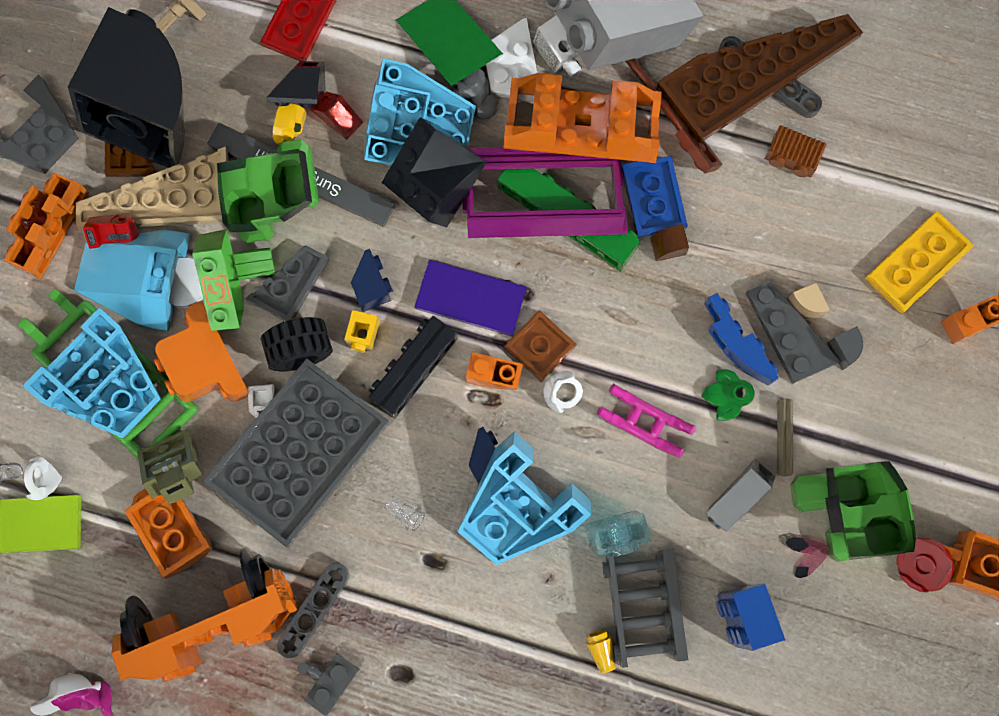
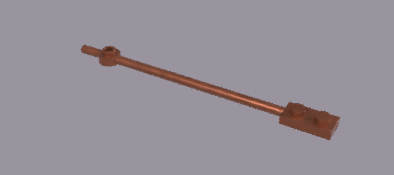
(702, 154)

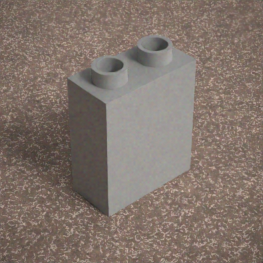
(624, 29)

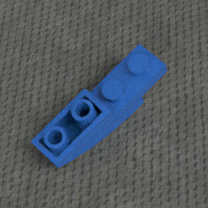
(743, 351)

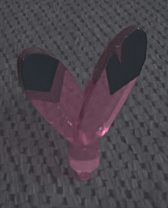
(817, 551)

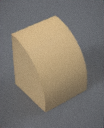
(809, 302)

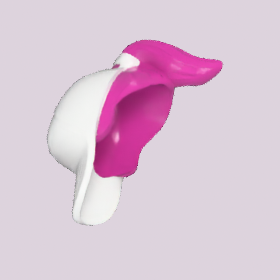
(75, 692)

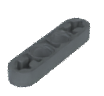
(316, 612)

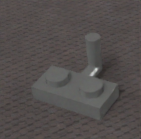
(329, 683)

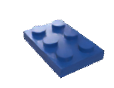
(653, 195)

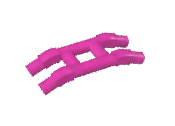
(652, 436)

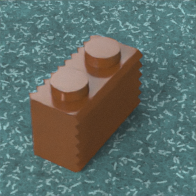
(795, 152)

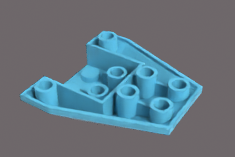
(398, 102)
(134, 276)

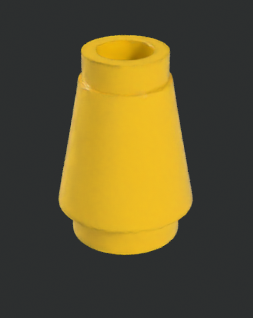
(601, 649)

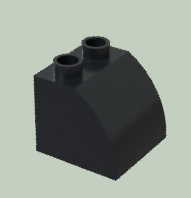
(131, 88)

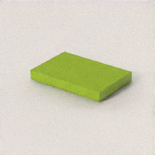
(40, 524)

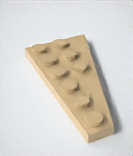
(164, 198)

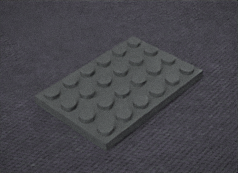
(296, 453)

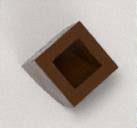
(669, 243)

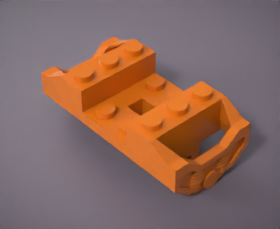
(583, 121)

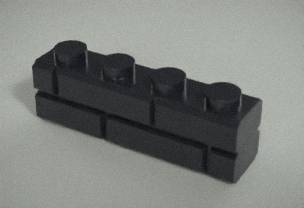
(413, 366)

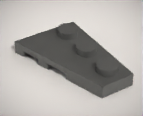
(291, 285)

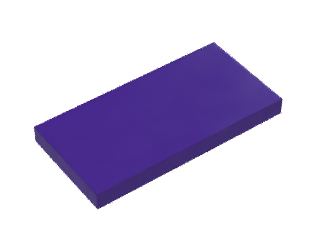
(470, 298)

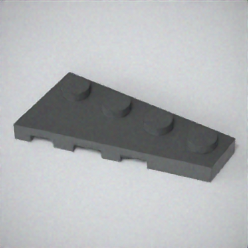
(792, 338)

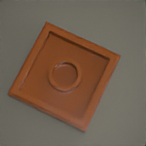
(540, 346)

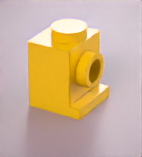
(361, 322)

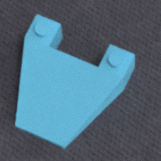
(512, 512)

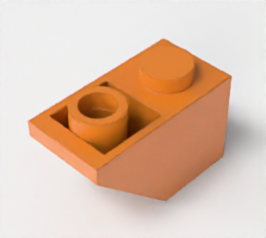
(972, 319)
(493, 372)

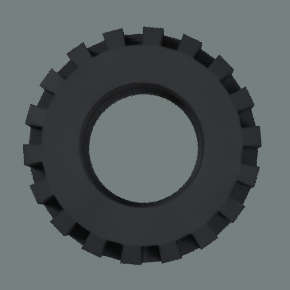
(295, 341)

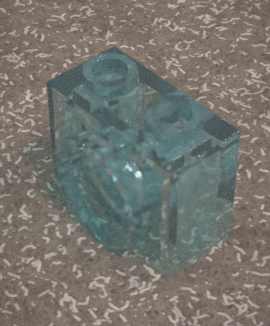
(618, 534)

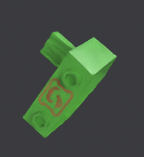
(220, 275)

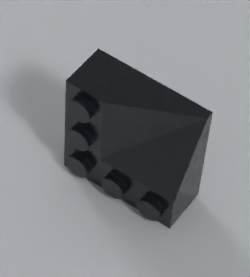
(433, 172)

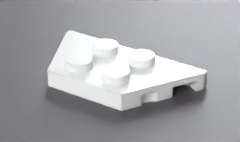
(515, 61)

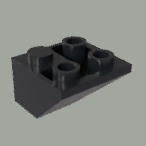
(301, 85)

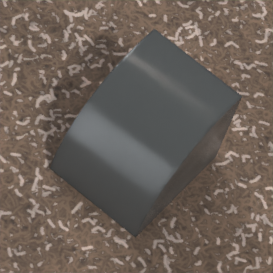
(847, 347)

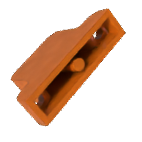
(198, 361)

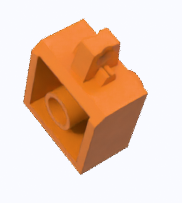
(976, 563)

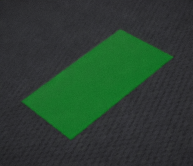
(449, 38)

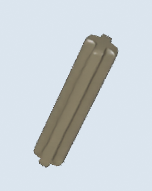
(785, 437)

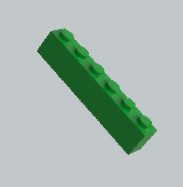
(540, 193)

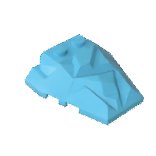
(97, 379)

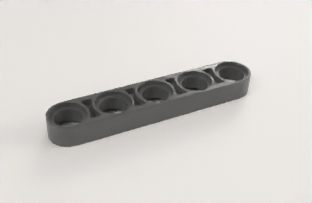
(794, 102)

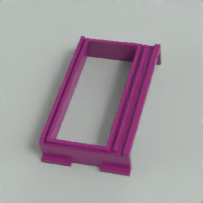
(551, 221)

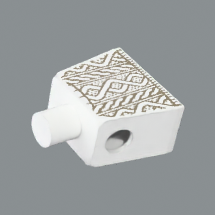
(554, 48)

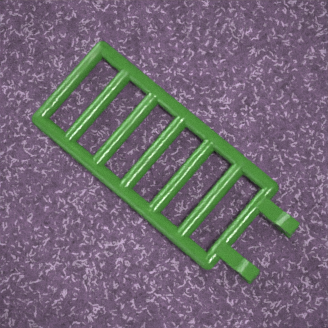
(74, 314)

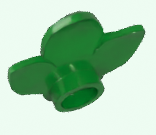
(724, 394)

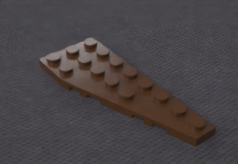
(730, 82)

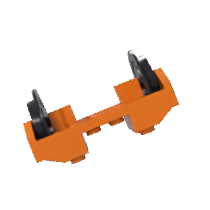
(162, 650)

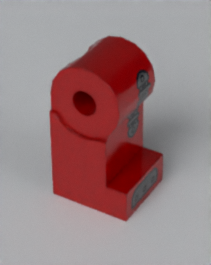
(110, 230)

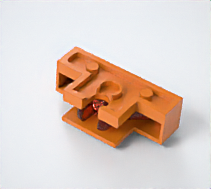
(43, 224)

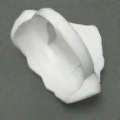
(554, 383)
(46, 478)

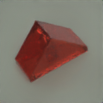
(337, 114)

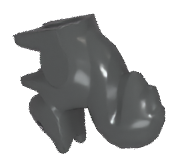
(476, 89)

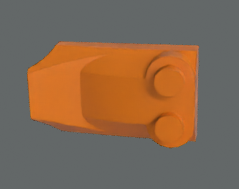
(168, 533)

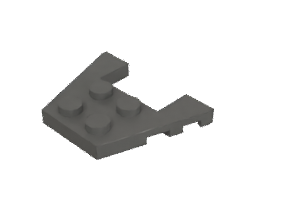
(43, 136)

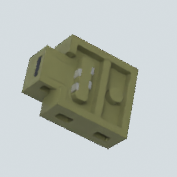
(170, 467)

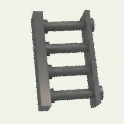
(667, 591)

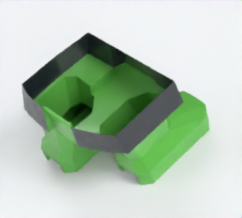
(257, 195)
(865, 509)

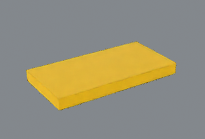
(919, 262)

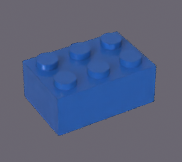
(750, 617)

